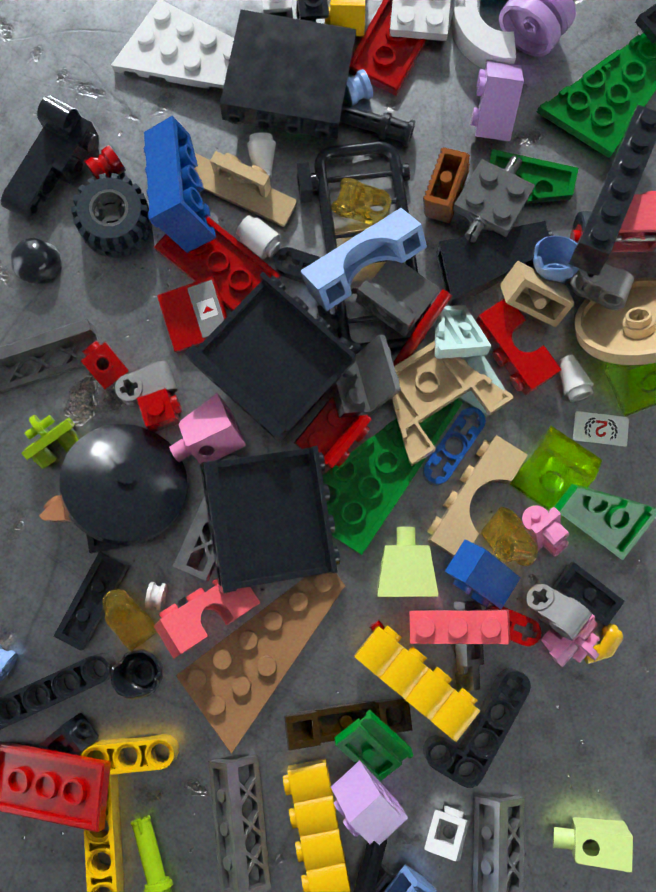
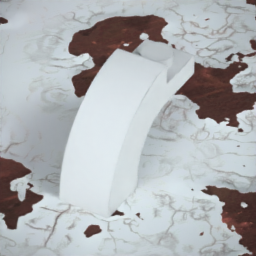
(477, 39)

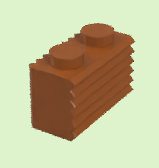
(446, 184)

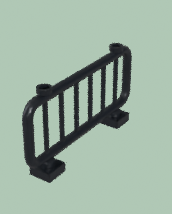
(319, 182)

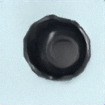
(35, 260)
(137, 674)

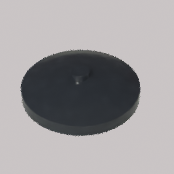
(122, 484)

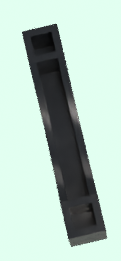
(616, 193)

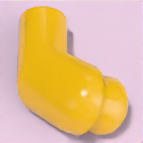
(608, 646)

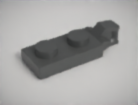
(468, 656)

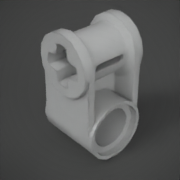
(608, 288)
(145, 381)
(558, 610)

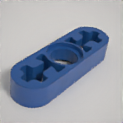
(459, 423)

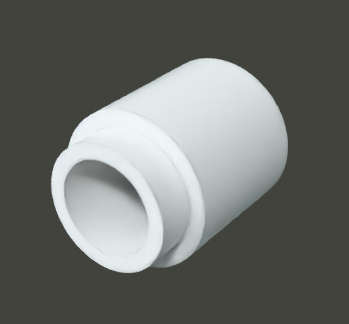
(258, 237)

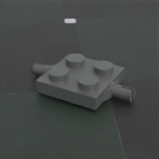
(493, 198)

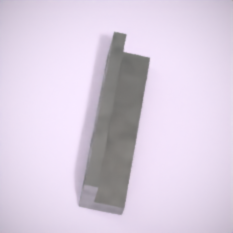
(45, 345)
(197, 542)
(230, 834)
(491, 841)

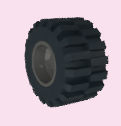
(111, 215)

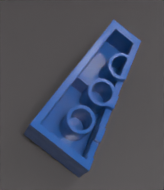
(175, 186)

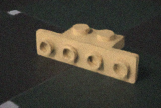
(244, 187)

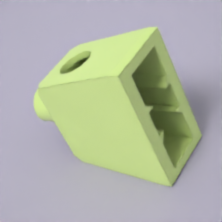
(406, 568)
(609, 847)

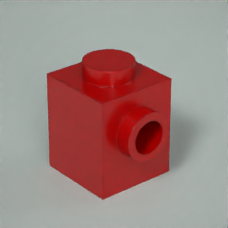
(103, 363)
(159, 410)

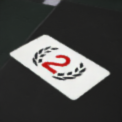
(601, 428)

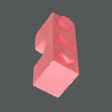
(182, 626)
(459, 627)

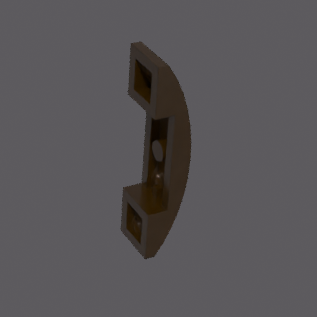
(324, 724)

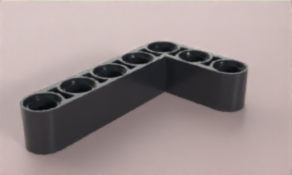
(55, 688)

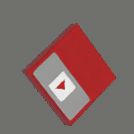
(192, 312)

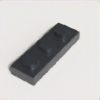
(87, 606)

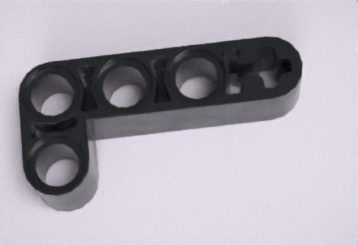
(35, 176)
(483, 723)

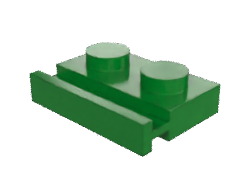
(373, 745)

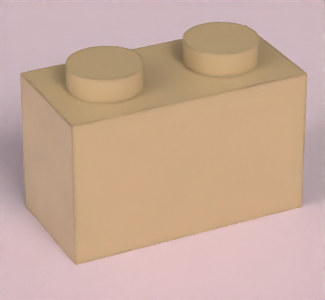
(536, 295)

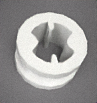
(156, 596)

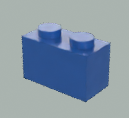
(482, 574)

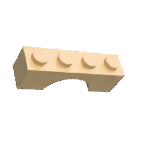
(497, 464)

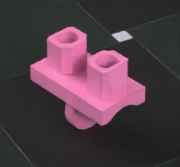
(546, 528)
(563, 649)

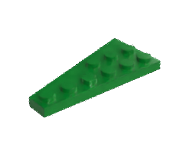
(606, 96)
(375, 479)

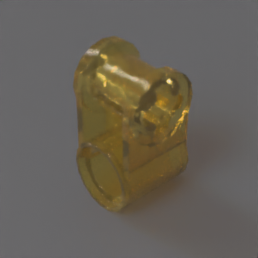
(356, 202)
(510, 538)
(127, 619)

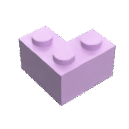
(500, 95)
(367, 805)

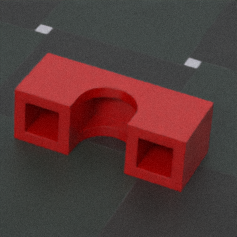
(526, 369)

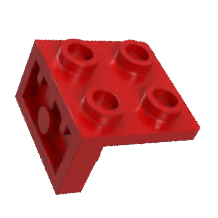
(333, 434)

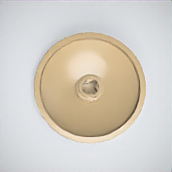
(623, 334)

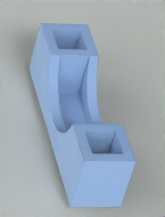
(392, 238)

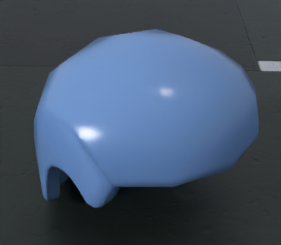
(553, 256)

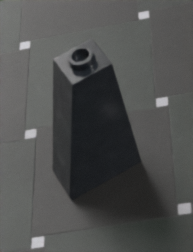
(479, 265)

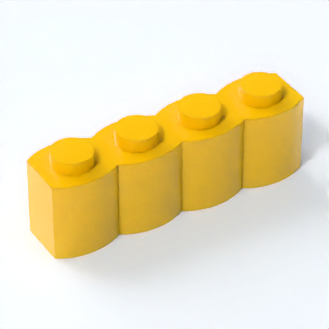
(417, 683)
(318, 827)

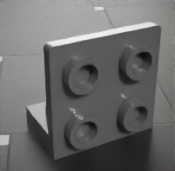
(397, 296)
(367, 382)

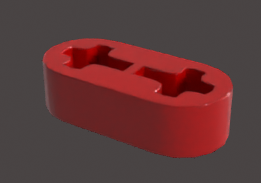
(521, 620)

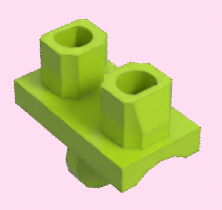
(39, 449)

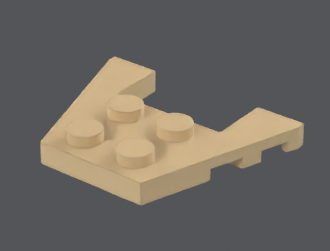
(431, 385)

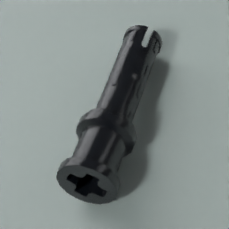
(383, 124)

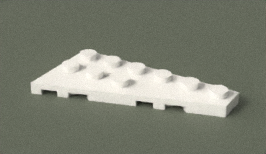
(176, 49)

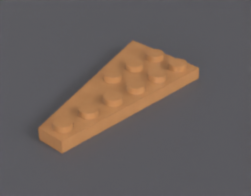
(247, 666)

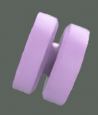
(537, 23)

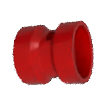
(105, 163)

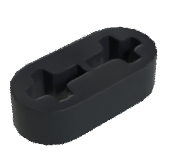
(299, 258)

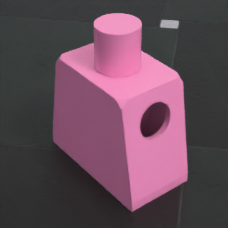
(208, 433)

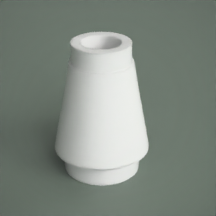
(262, 150)
(574, 379)

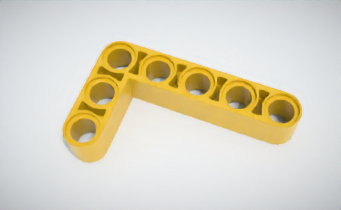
(110, 841)

